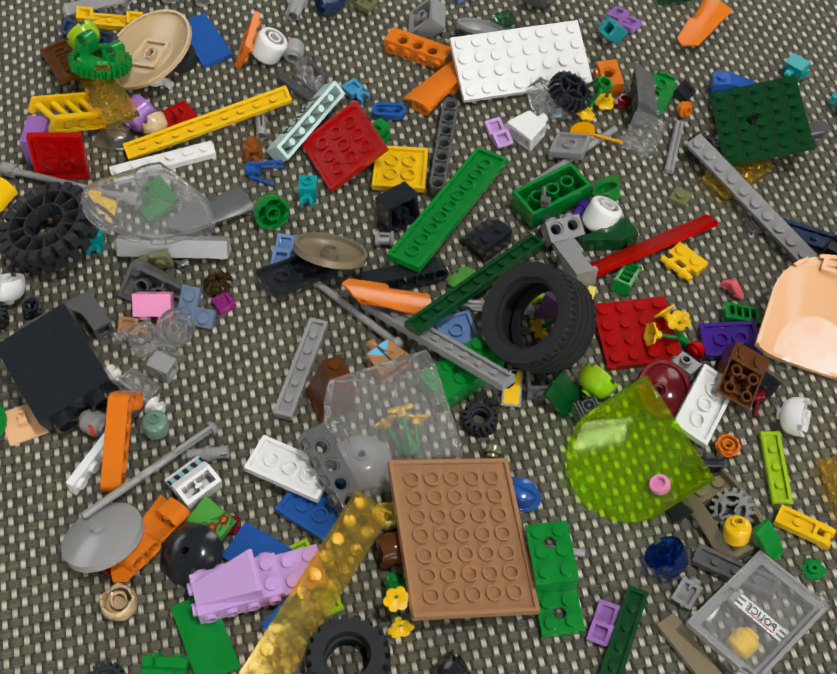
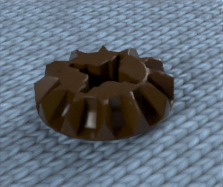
(212, 287)

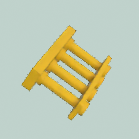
(67, 121)

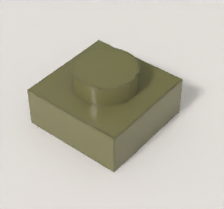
(680, 197)

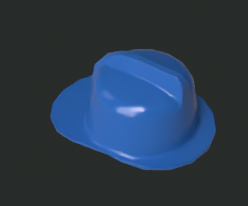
(526, 494)

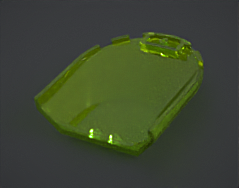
(623, 447)

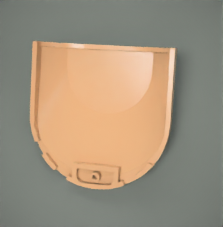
(802, 317)

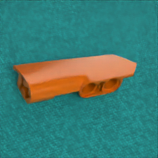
(704, 22)
(434, 90)
(383, 296)
(159, 523)

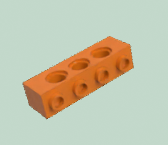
(417, 49)

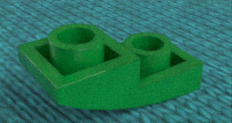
(768, 539)

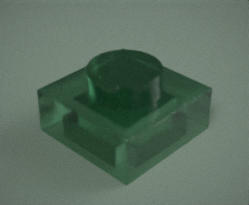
(504, 18)

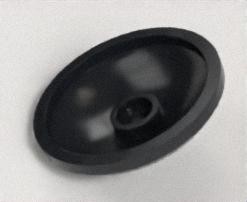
(203, 553)

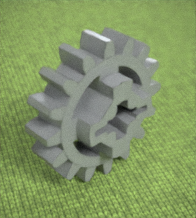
(726, 504)

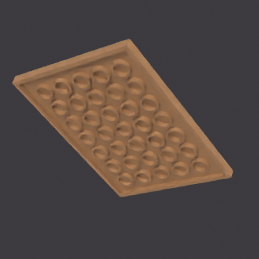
(461, 539)

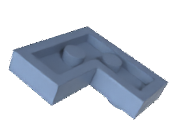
(189, 303)

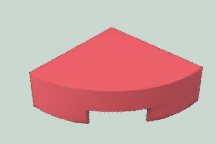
(733, 287)

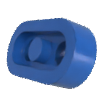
(389, 110)

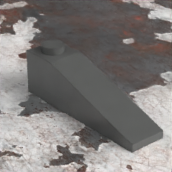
(148, 278)

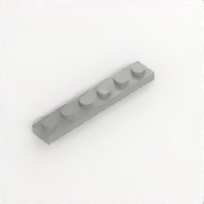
(300, 369)

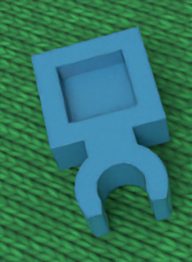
(355, 90)

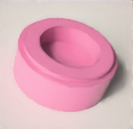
(660, 484)

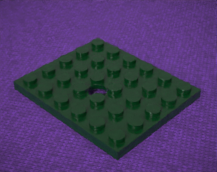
(779, 126)

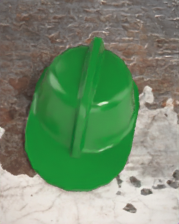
(608, 187)

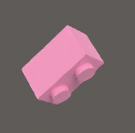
(151, 304)

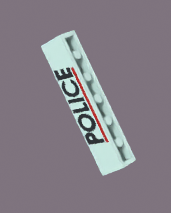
(305, 121)

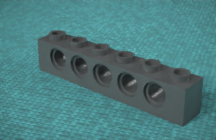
(332, 456)

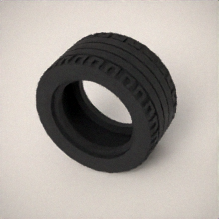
(510, 298)

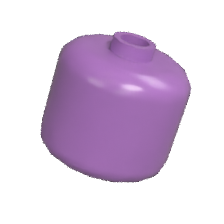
(144, 109)

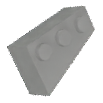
(571, 261)

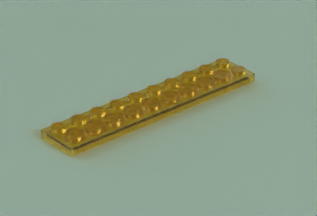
(318, 588)

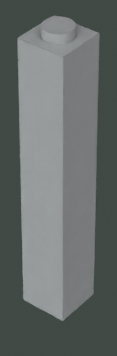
(199, 247)

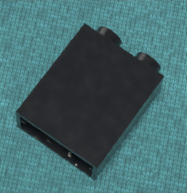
(57, 369)

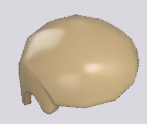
(155, 122)

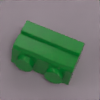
(159, 664)

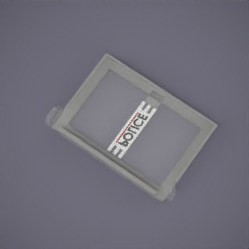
(758, 616)

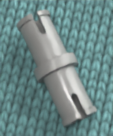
(209, 453)

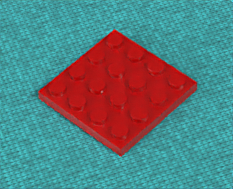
(344, 146)
(622, 331)

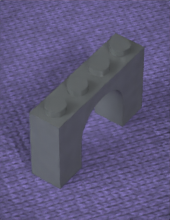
(88, 312)

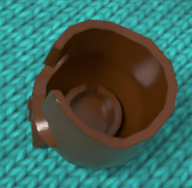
(389, 550)

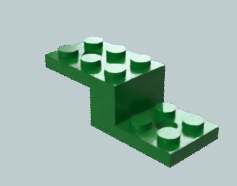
(555, 579)

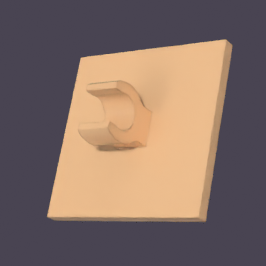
(22, 425)

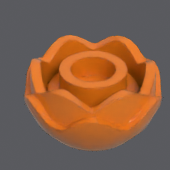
(727, 440)

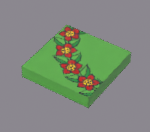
(212, 516)

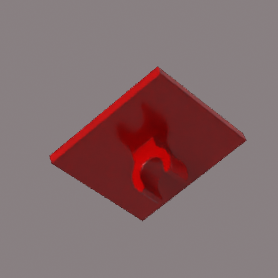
(179, 113)

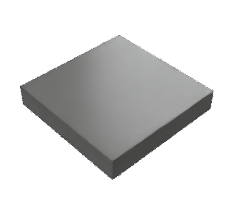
(570, 145)

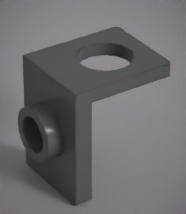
(534, 392)

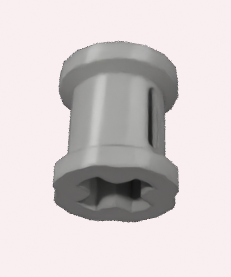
(384, 238)

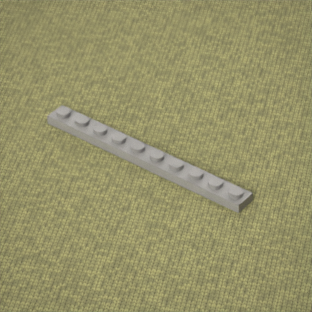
(750, 199)
(448, 348)

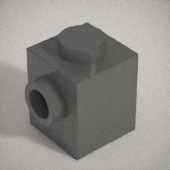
(688, 364)

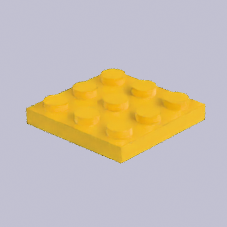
(401, 165)

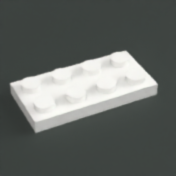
(702, 407)
(285, 468)

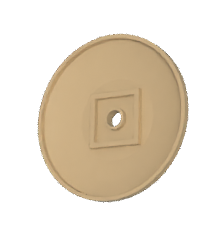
(156, 46)

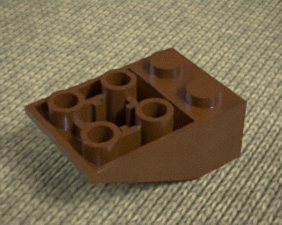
(740, 374)

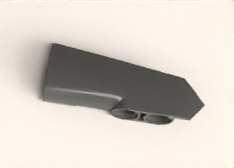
(230, 204)

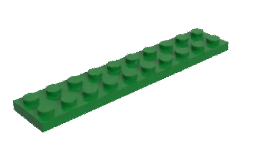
(447, 209)

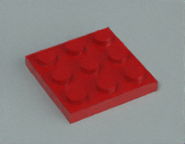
(59, 154)

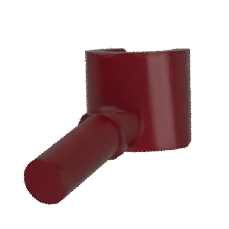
(760, 396)

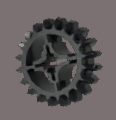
(569, 92)

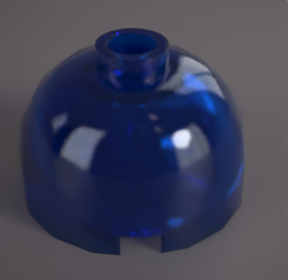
(667, 557)

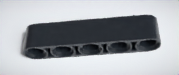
(402, 277)

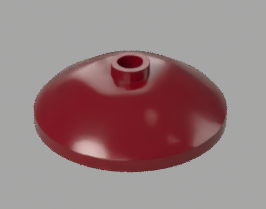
(670, 382)

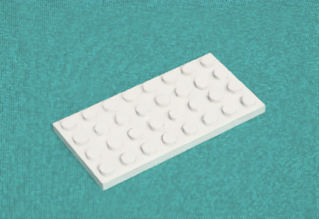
(512, 59)

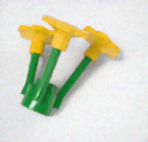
(602, 99)
(396, 599)

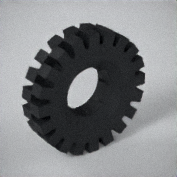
(44, 251)

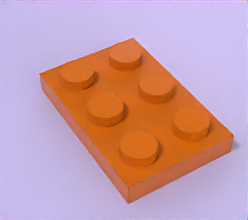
(248, 37)

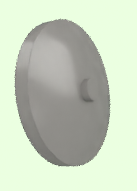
(103, 538)

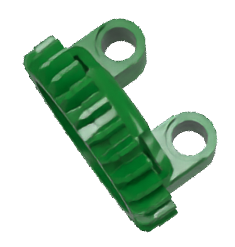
(87, 55)

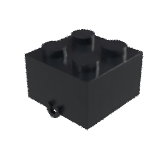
(397, 207)

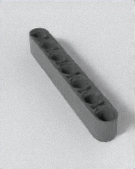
(443, 146)

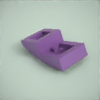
(622, 16)
(603, 623)

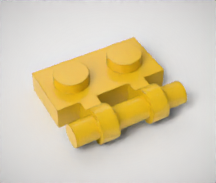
(687, 259)

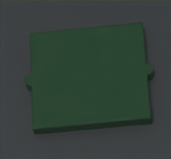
(562, 393)

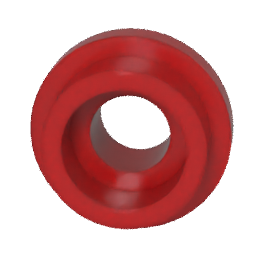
(695, 349)

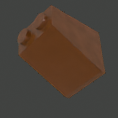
(316, 390)

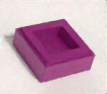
(223, 303)

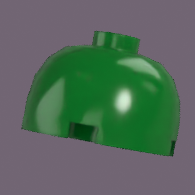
(271, 211)

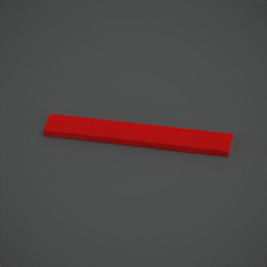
(654, 244)

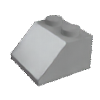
(427, 19)

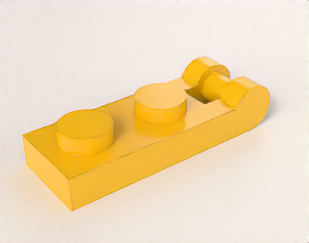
(804, 527)

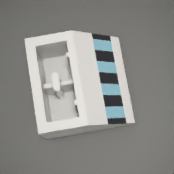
(194, 482)

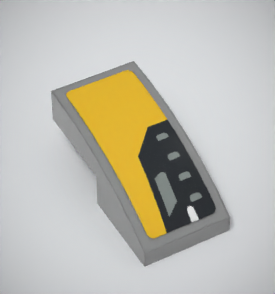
(512, 395)

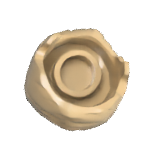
(118, 602)

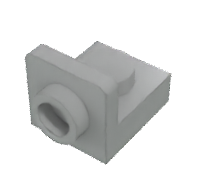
(687, 591)

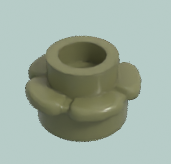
(493, 451)

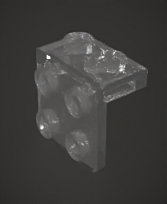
(643, 133)

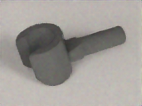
(545, 200)
(182, 265)

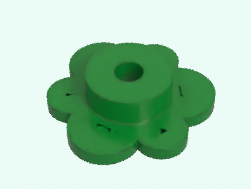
(810, 573)

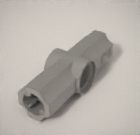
(295, 9)

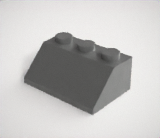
(643, 91)

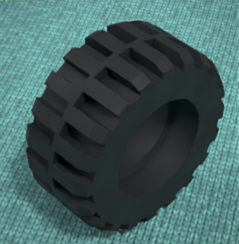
(348, 632)

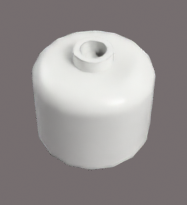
(269, 45)
(601, 213)

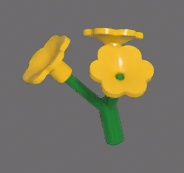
(676, 321)

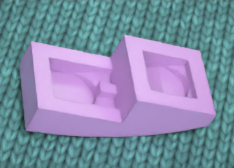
(497, 133)

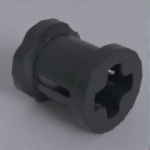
(30, 315)

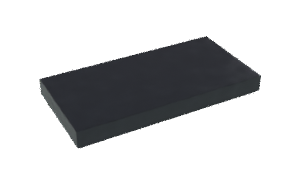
(292, 275)

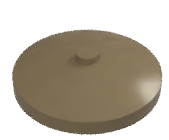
(330, 250)

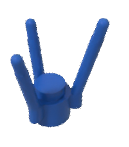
(254, 168)

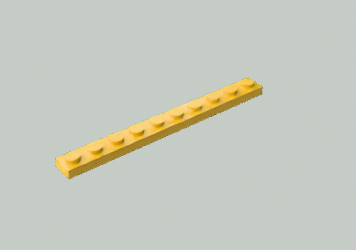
(207, 123)

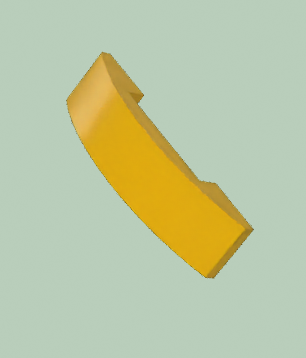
(106, 21)

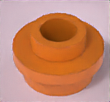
(684, 109)

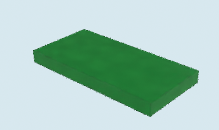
(205, 643)

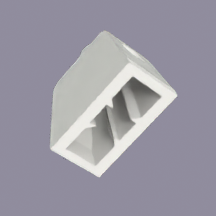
(528, 129)

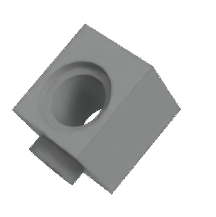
(162, 366)

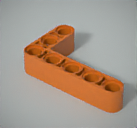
(117, 437)

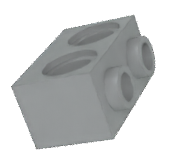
(562, 229)

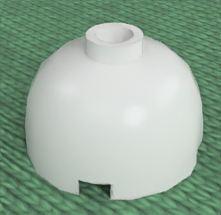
(11, 288)
(794, 416)

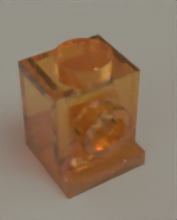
(253, 145)

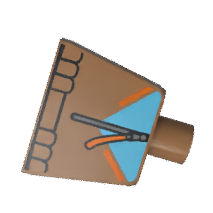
(382, 352)

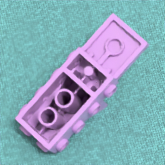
(246, 583)

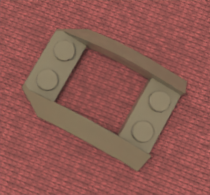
(708, 525)

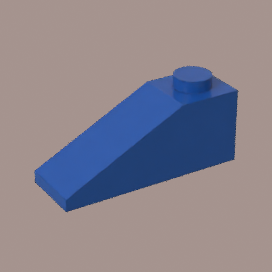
(727, 80)

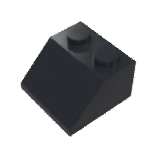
(488, 239)

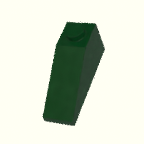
(613, 238)

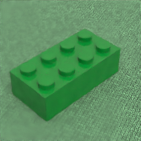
(563, 185)
(459, 382)

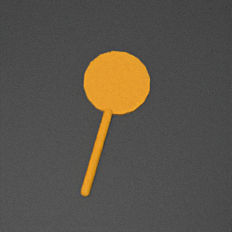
(588, 128)

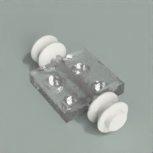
(136, 381)

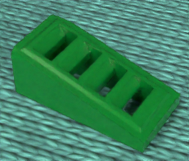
(625, 279)
(729, 308)

